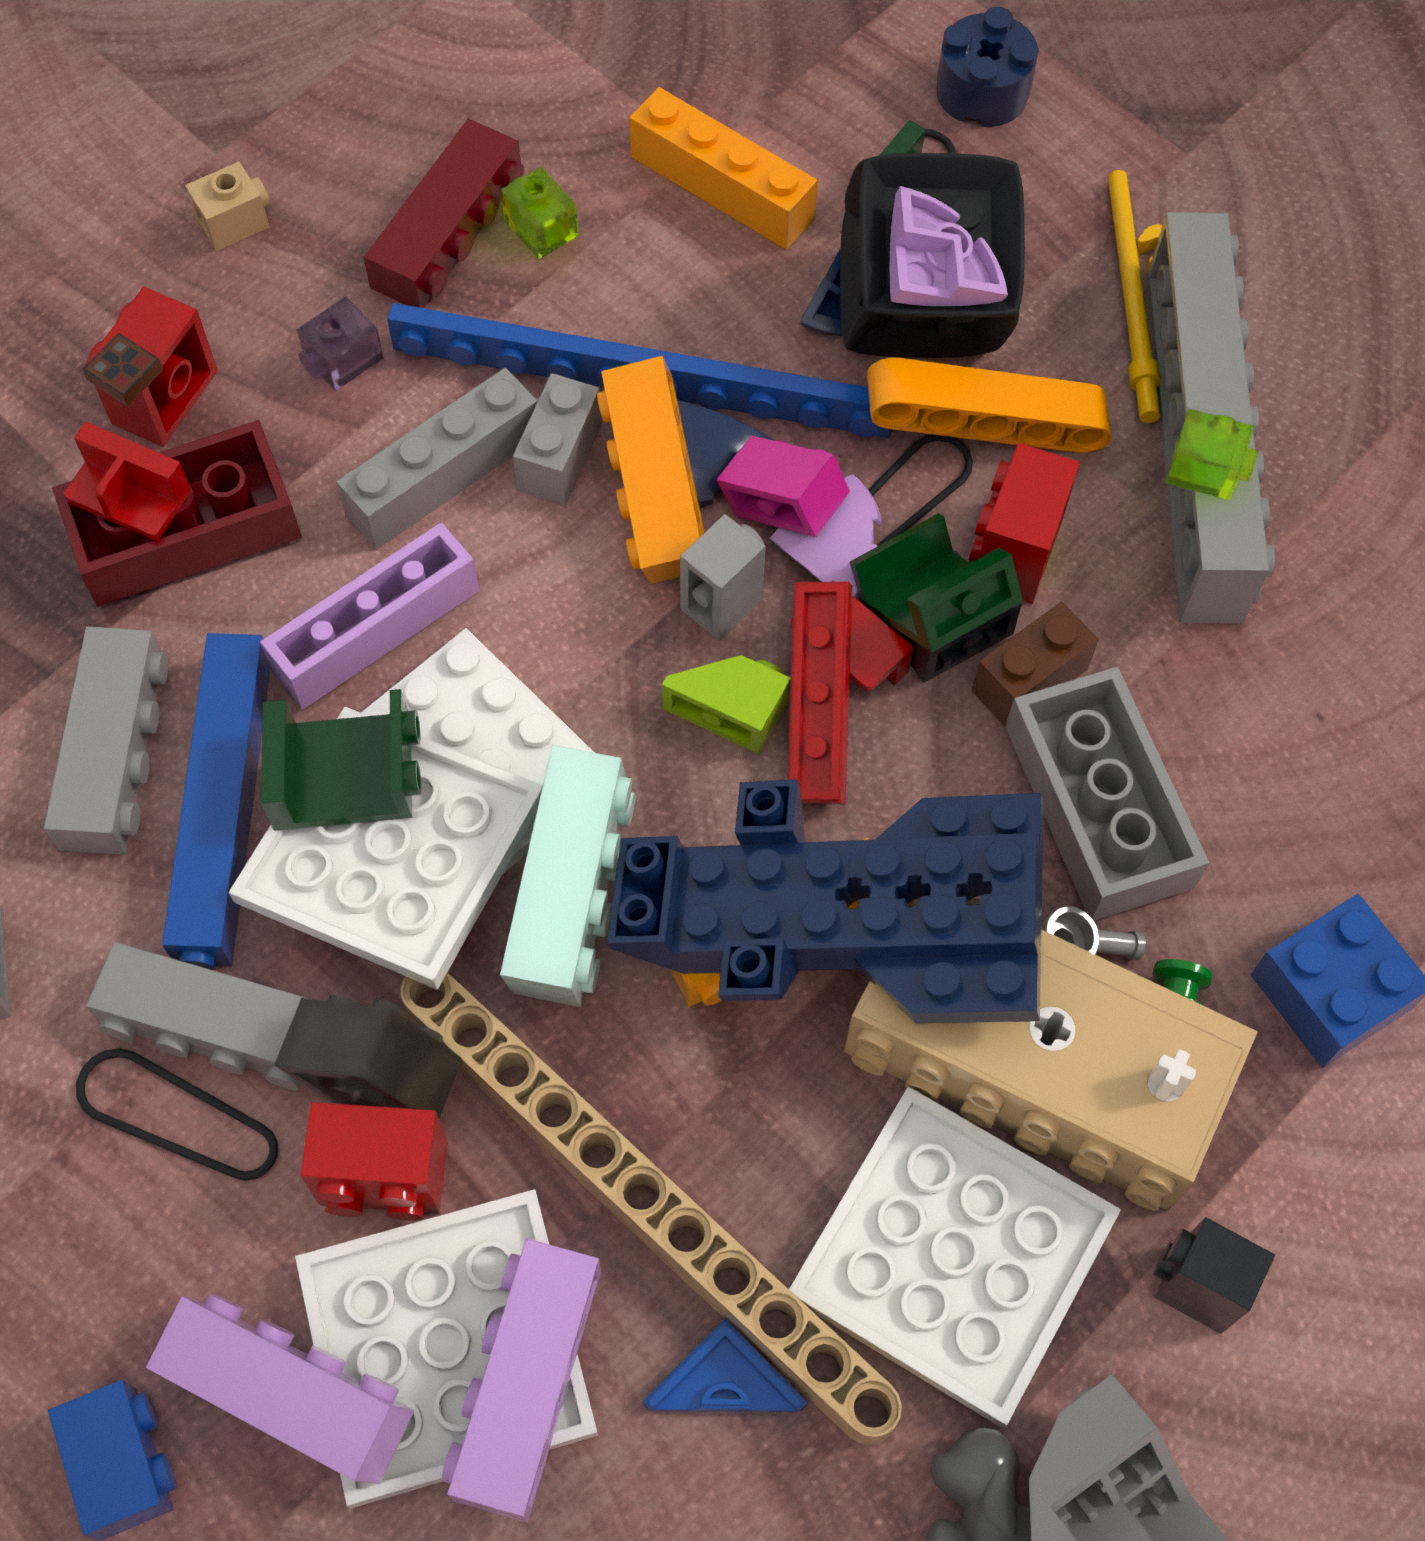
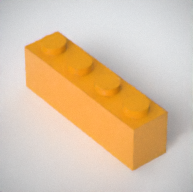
(723, 168)
(653, 465)

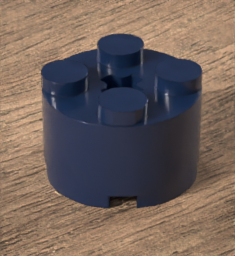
(986, 67)

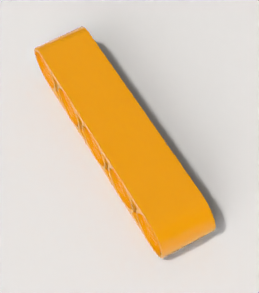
(988, 405)

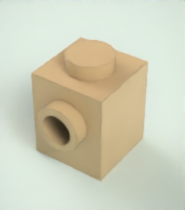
(229, 205)

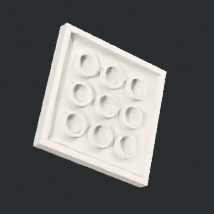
(483, 711)
(398, 886)
(955, 1256)
(416, 1316)

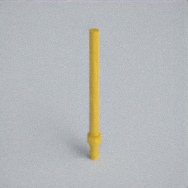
(1143, 370)

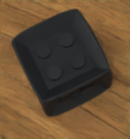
(990, 206)

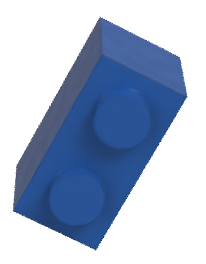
(112, 1459)

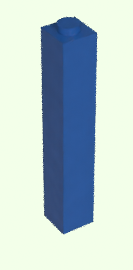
(217, 801)

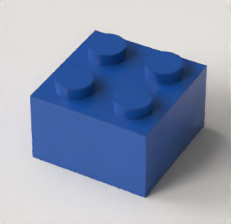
(1340, 980)

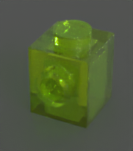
(540, 212)
(1212, 454)

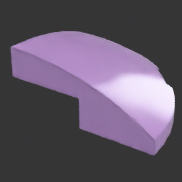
(936, 258)
(839, 541)

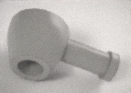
(1080, 929)

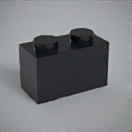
(1212, 1274)

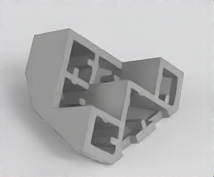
(1111, 1477)

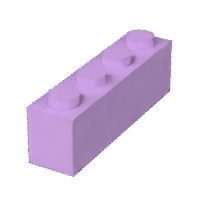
(371, 615)
(524, 1380)
(282, 1389)

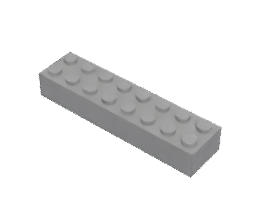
(1202, 367)

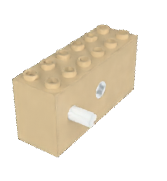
(1107, 1079)

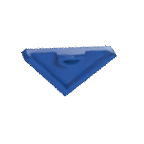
(724, 1377)

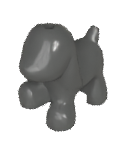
(982, 1478)

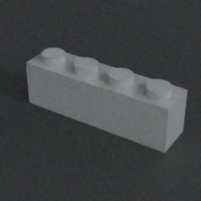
(437, 459)
(106, 741)
(194, 1011)

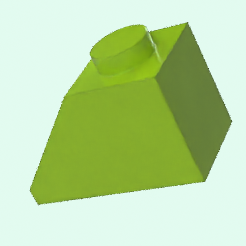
(730, 698)

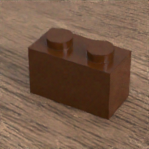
(1036, 658)

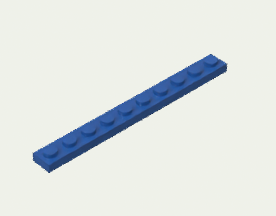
(581, 358)

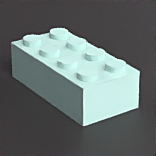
(567, 877)

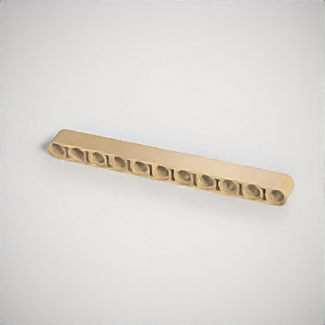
(656, 1224)

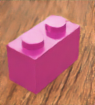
(783, 485)

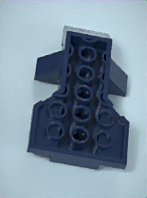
(784, 904)

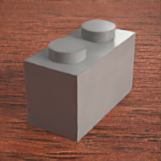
(557, 439)
(722, 576)

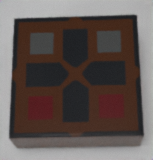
(123, 369)

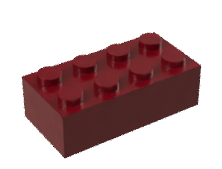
(231, 513)

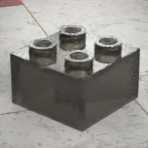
(367, 1055)

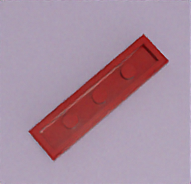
(820, 691)

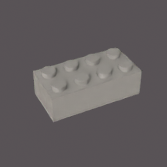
(1105, 794)

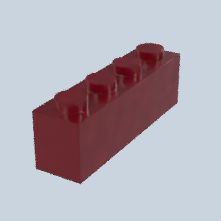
(443, 215)

